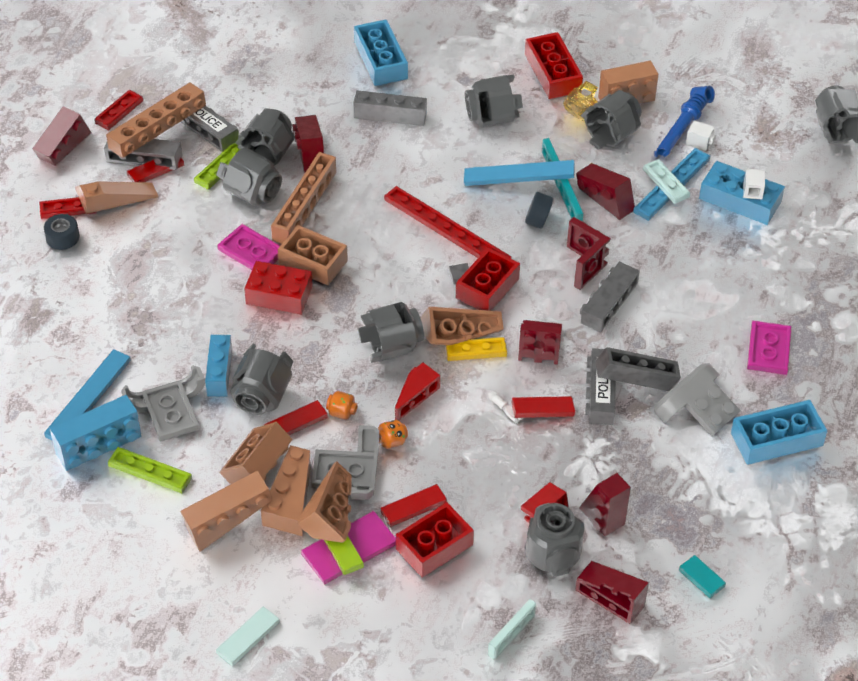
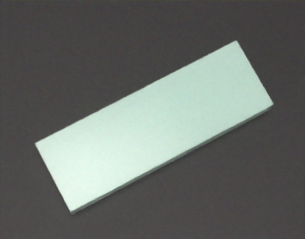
(666, 181)
(512, 629)
(247, 636)

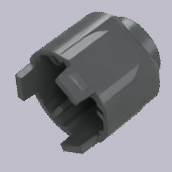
(492, 101)
(838, 114)
(612, 119)
(268, 135)
(250, 177)
(391, 331)
(261, 380)
(554, 539)

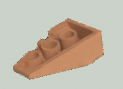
(107, 195)
(456, 325)
(328, 508)

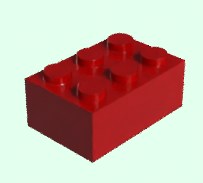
(487, 280)
(278, 287)
(434, 539)

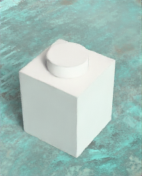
(700, 135)
(754, 184)

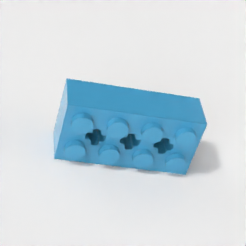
(380, 52)
(725, 188)
(96, 432)
(778, 432)

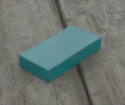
(702, 576)

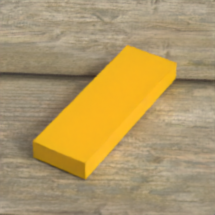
(477, 349)

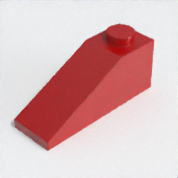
(419, 385)

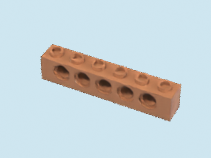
(156, 120)
(304, 197)

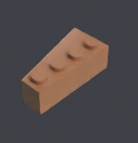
(289, 492)
(225, 509)

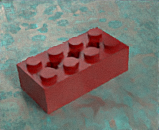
(553, 64)

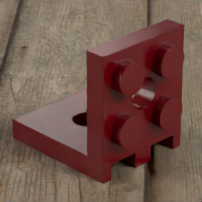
(592, 248)
(539, 341)

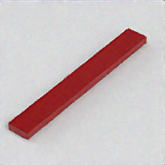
(438, 222)

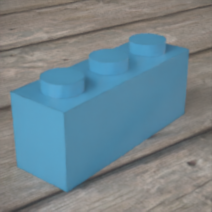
(218, 366)

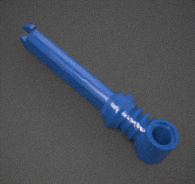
(690, 111)

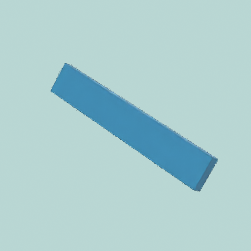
(683, 172)
(519, 173)
(93, 388)

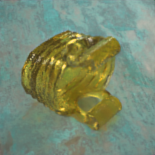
(577, 103)

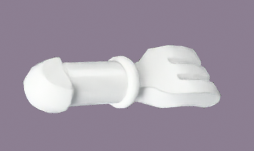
(493, 396)

